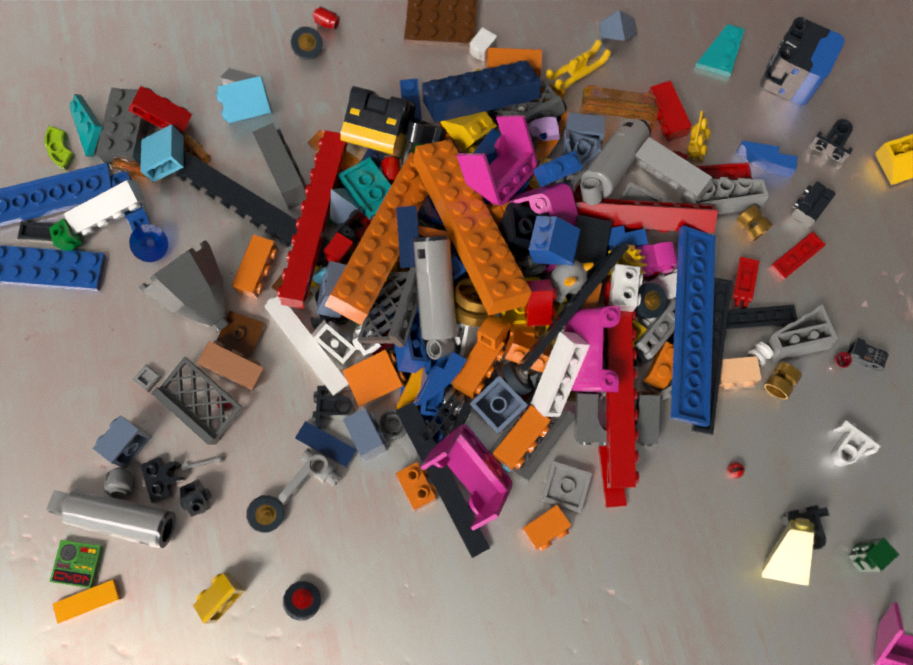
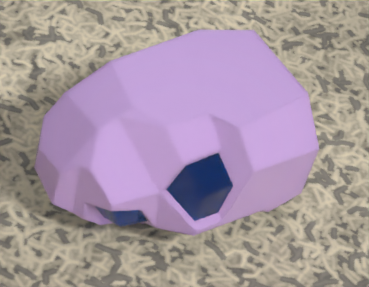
(544, 129)

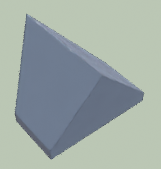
(617, 27)
(584, 145)
(341, 205)

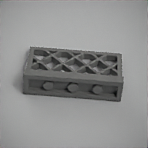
(551, 108)
(404, 308)
(189, 416)
(545, 446)

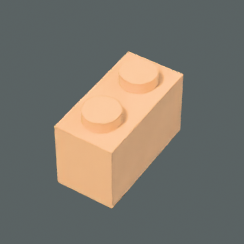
(739, 371)

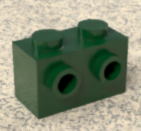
(873, 555)

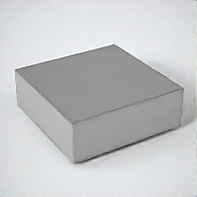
(147, 378)

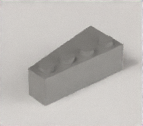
(673, 170)
(733, 195)

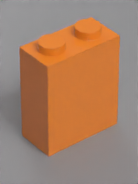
(374, 377)

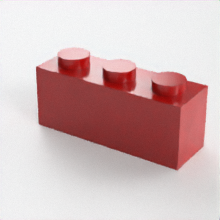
(159, 110)
(671, 113)

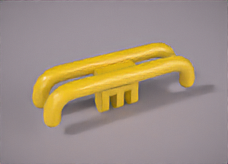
(577, 67)

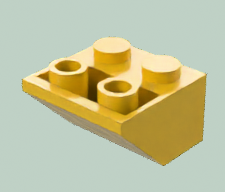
(897, 159)

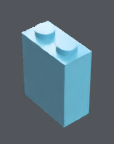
(243, 100)
(162, 153)

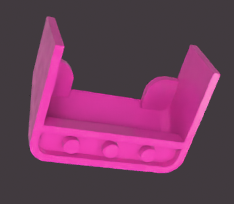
(509, 170)
(555, 199)
(476, 470)
(891, 644)

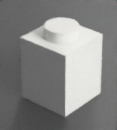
(481, 43)

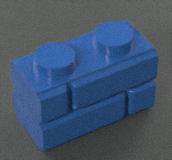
(557, 169)

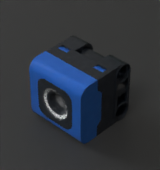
(802, 61)

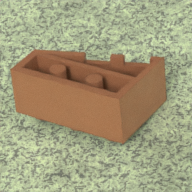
(230, 365)

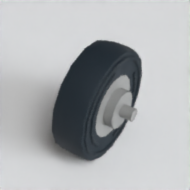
(517, 379)

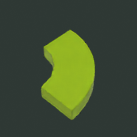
(56, 147)

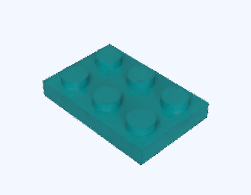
(366, 185)

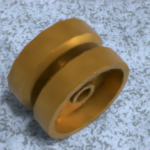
(468, 304)

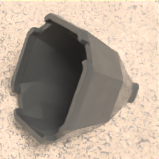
(191, 288)

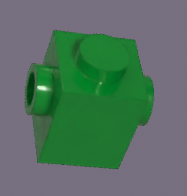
(63, 236)

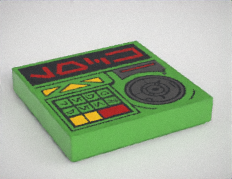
(76, 564)

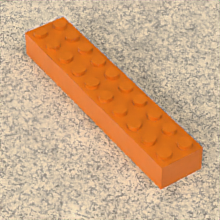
(471, 229)
(377, 249)

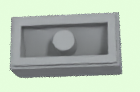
(232, 76)

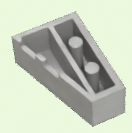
(804, 336)

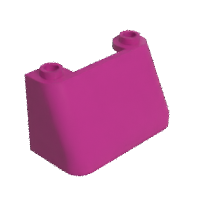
(589, 325)

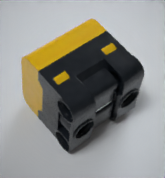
(377, 121)

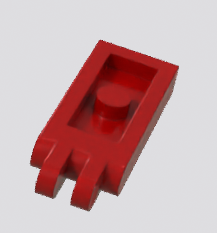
(745, 281)

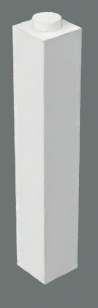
(307, 347)

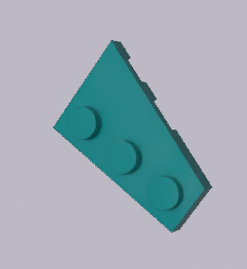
(722, 52)
(86, 124)

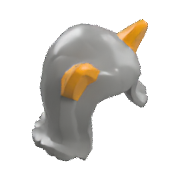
(567, 277)

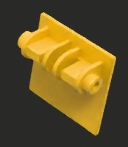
(698, 140)

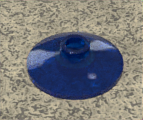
(140, 247)

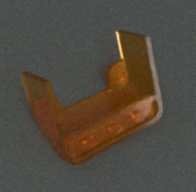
(619, 104)

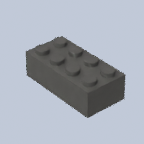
(121, 129)
(281, 165)

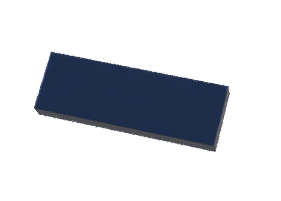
(407, 230)
(326, 444)

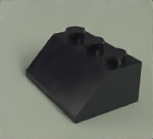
(518, 227)

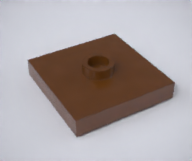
(241, 334)

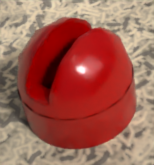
(737, 474)

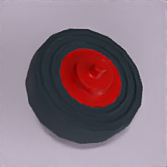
(301, 600)

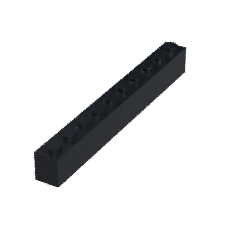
(243, 202)

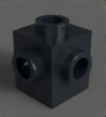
(195, 498)

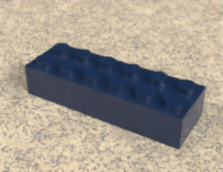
(481, 91)

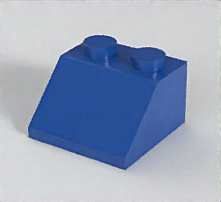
(553, 241)

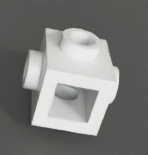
(364, 348)

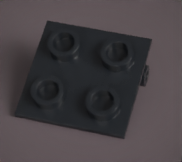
(351, 225)

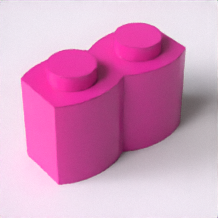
(658, 257)

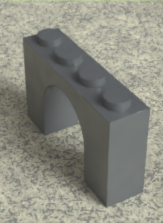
(588, 429)

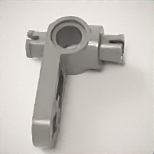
(326, 474)

